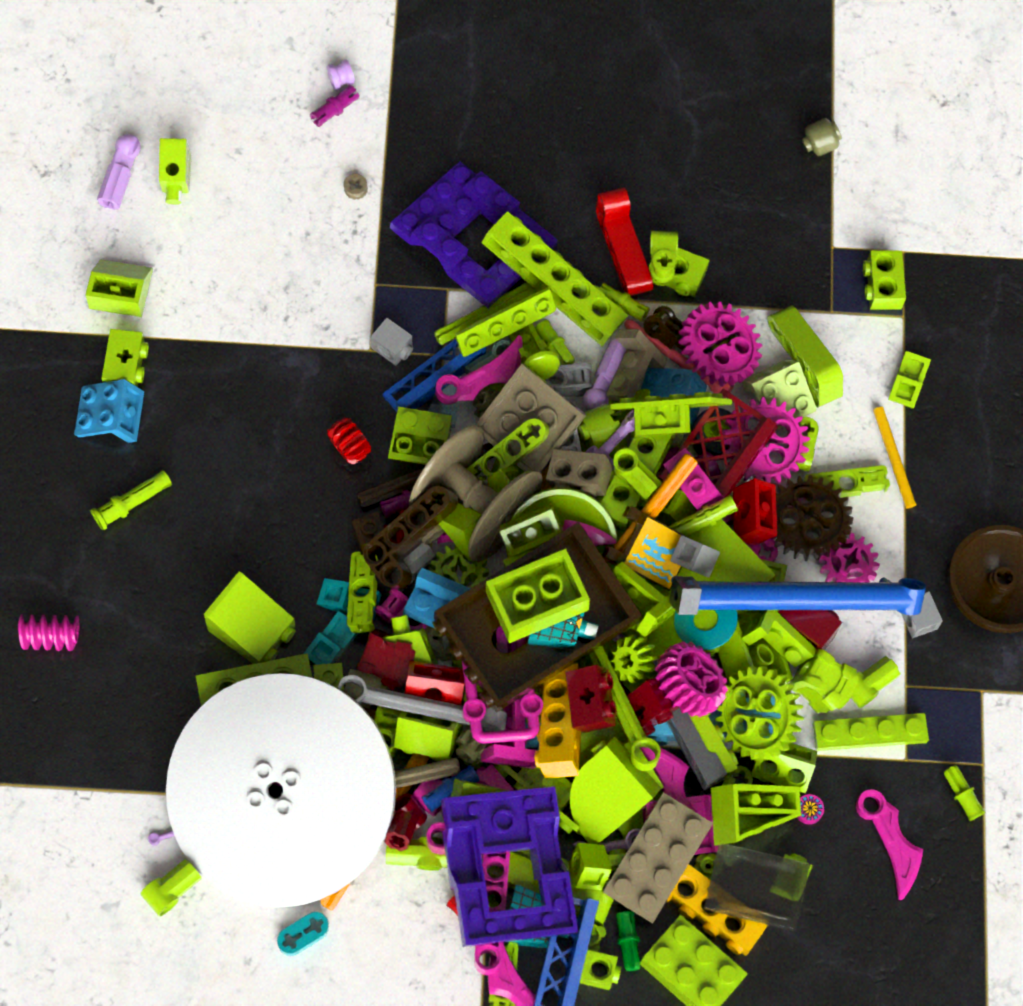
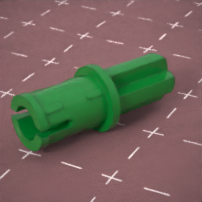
(628, 940)

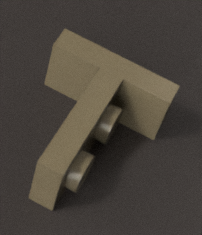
(638, 357)

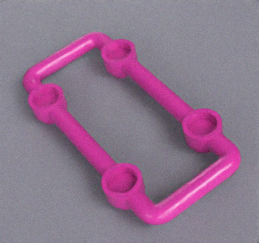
(475, 710)

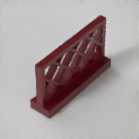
(744, 457)

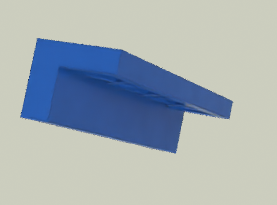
(425, 391)
(575, 960)

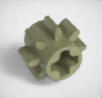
(483, 400)
(469, 749)

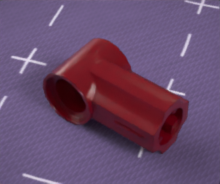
(406, 819)

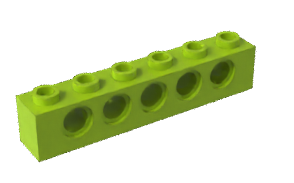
(540, 276)

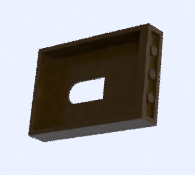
(509, 676)

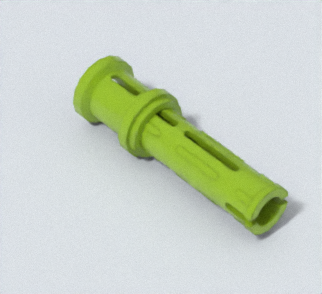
(120, 506)

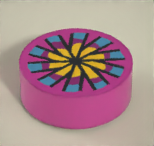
(811, 809)

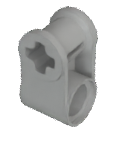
(574, 379)

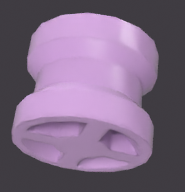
(340, 74)

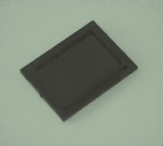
(757, 886)

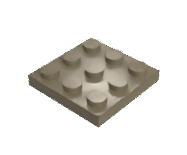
(527, 398)

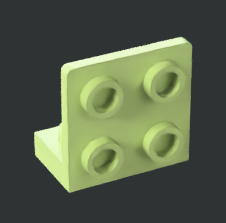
(785, 383)

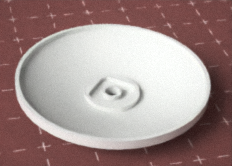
(332, 780)

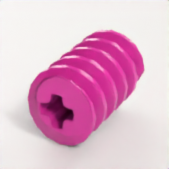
(48, 633)

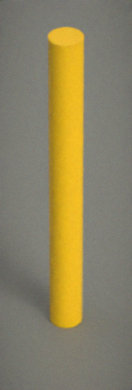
(894, 457)

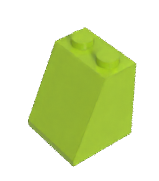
(249, 621)

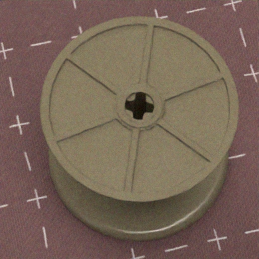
(449, 470)

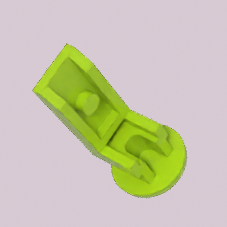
(536, 353)

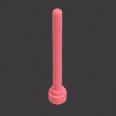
(677, 357)

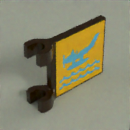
(648, 549)

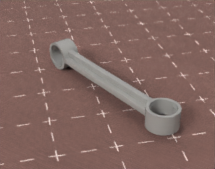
(423, 706)

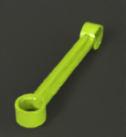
(627, 716)

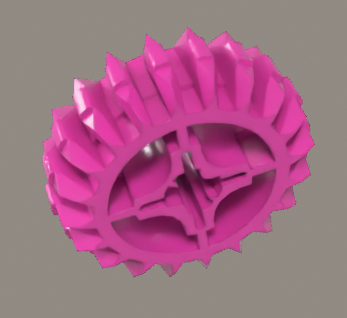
(691, 679)

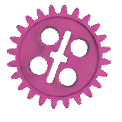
(708, 322)
(763, 467)

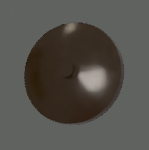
(988, 578)

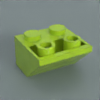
(118, 287)
(418, 435)

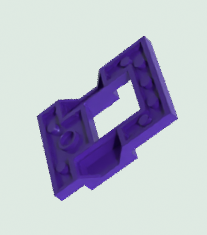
(446, 211)
(498, 825)

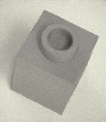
(392, 342)
(695, 556)
(926, 621)

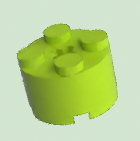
(598, 428)

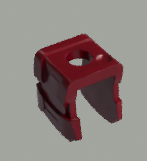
(386, 659)

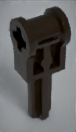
(667, 328)

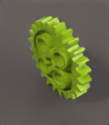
(757, 740)

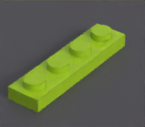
(870, 732)

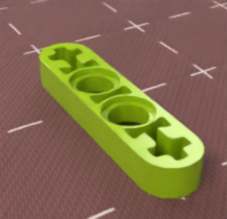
(501, 451)

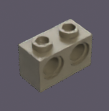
(581, 467)

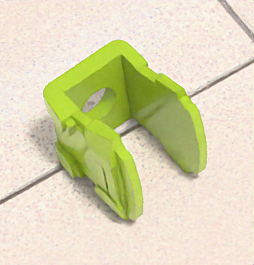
(825, 682)

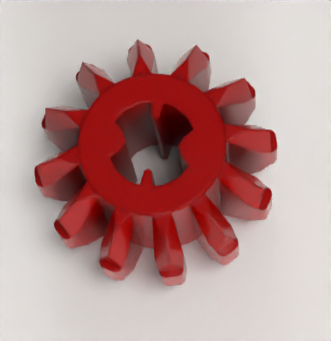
(349, 440)

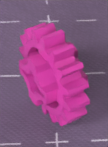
(862, 570)

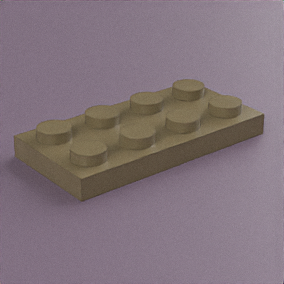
(657, 857)

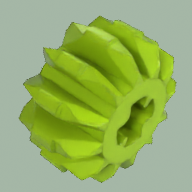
(633, 658)

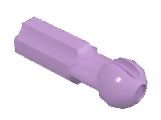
(118, 172)
(604, 375)

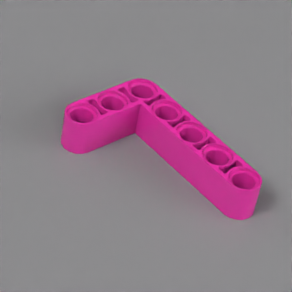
(494, 886)

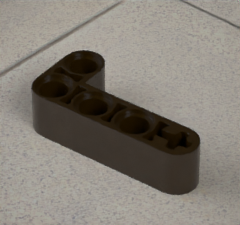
(412, 534)

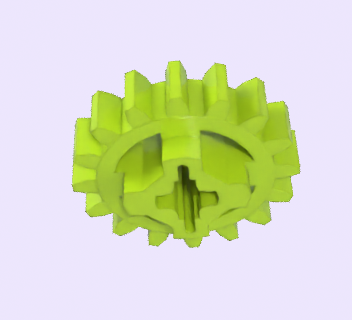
(470, 572)

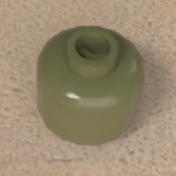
(822, 137)

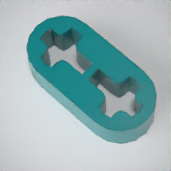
(307, 939)

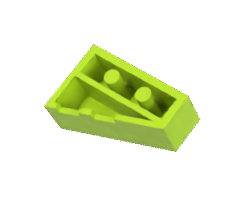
(750, 809)

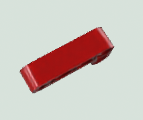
(622, 242)

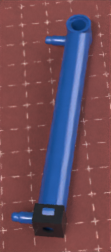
(691, 595)

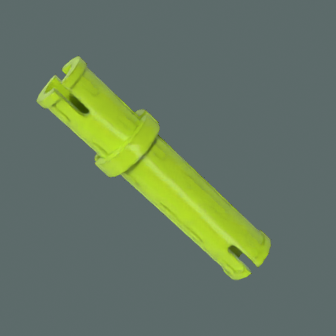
(706, 516)

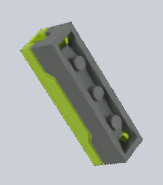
(703, 748)

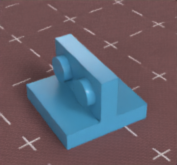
(431, 594)

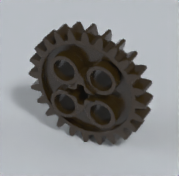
(821, 500)

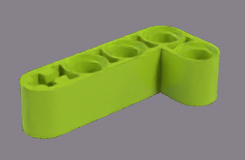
(804, 346)

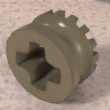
(356, 193)

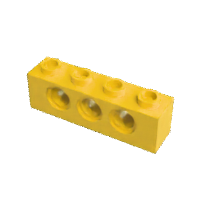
(564, 758)
(714, 924)

